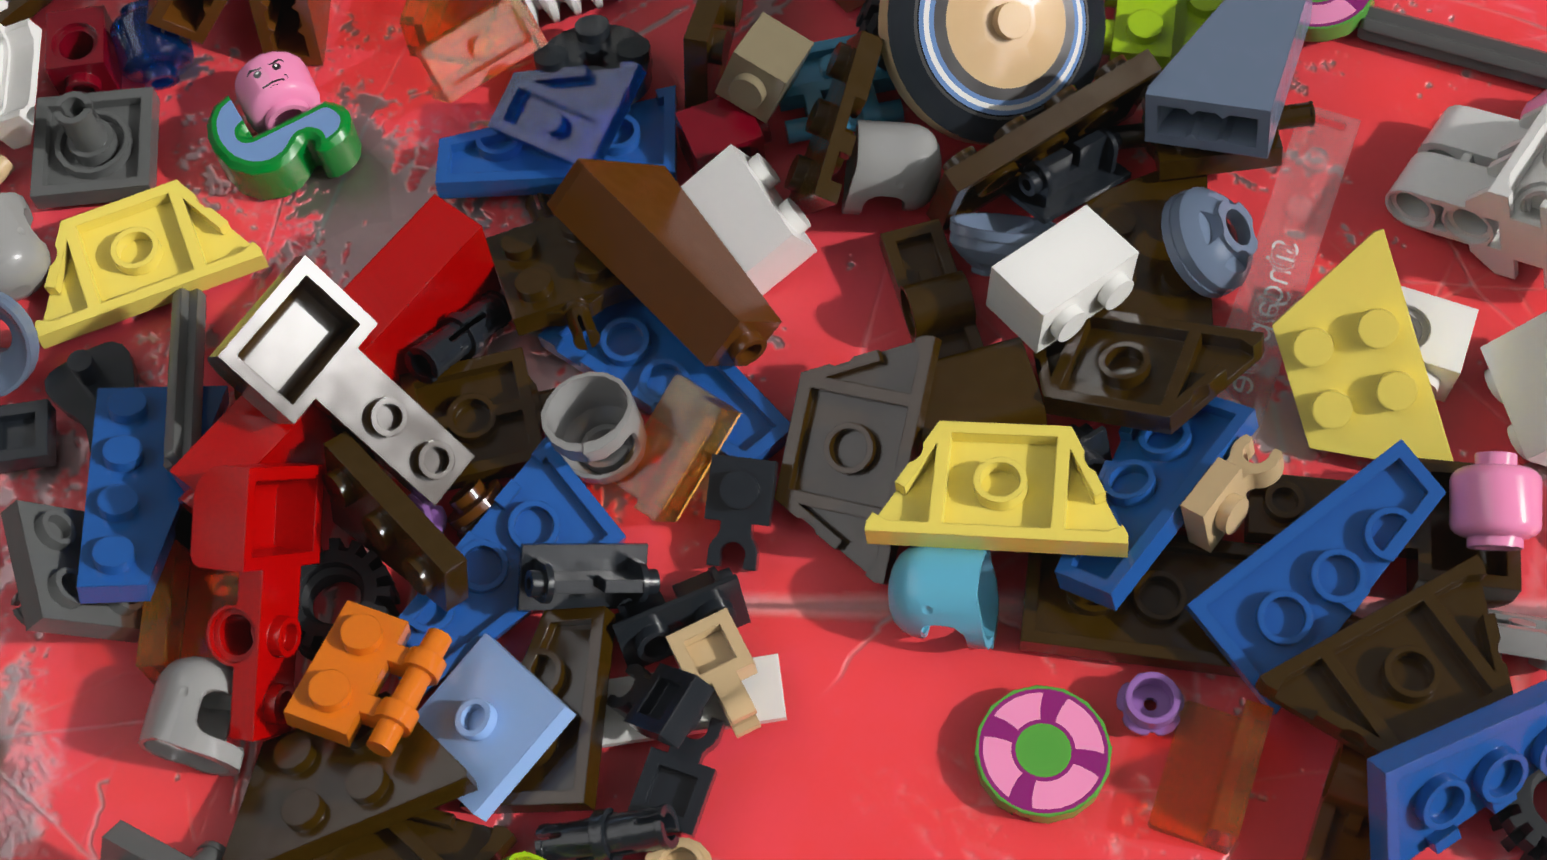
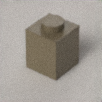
(764, 67)

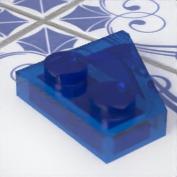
(568, 110)

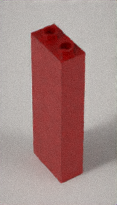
(413, 282)

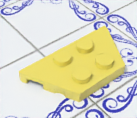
(135, 259)
(1360, 361)
(1000, 493)

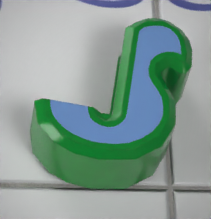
(286, 154)

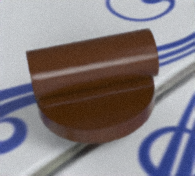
(471, 504)

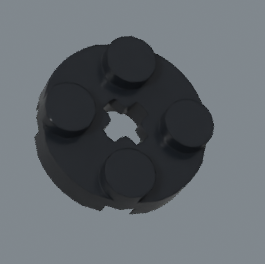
(598, 47)

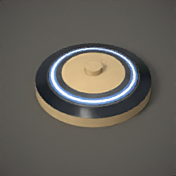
(988, 61)

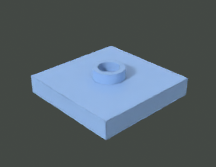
(493, 721)

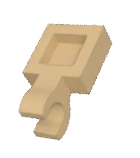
(1220, 499)
(720, 658)

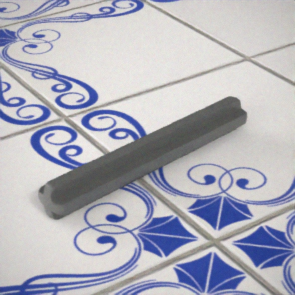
(1454, 46)
(185, 374)

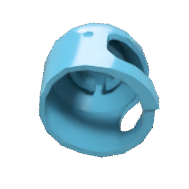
(945, 590)

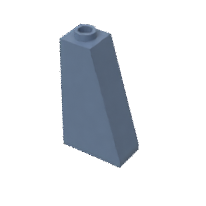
(1230, 79)

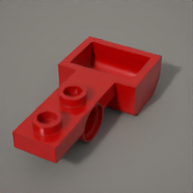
(265, 528)

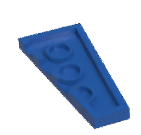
(494, 165)
(646, 359)
(1145, 492)
(131, 494)
(537, 506)
(1317, 568)
(1453, 772)

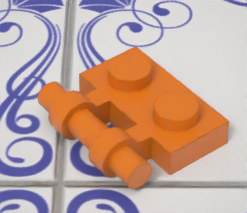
(351, 669)

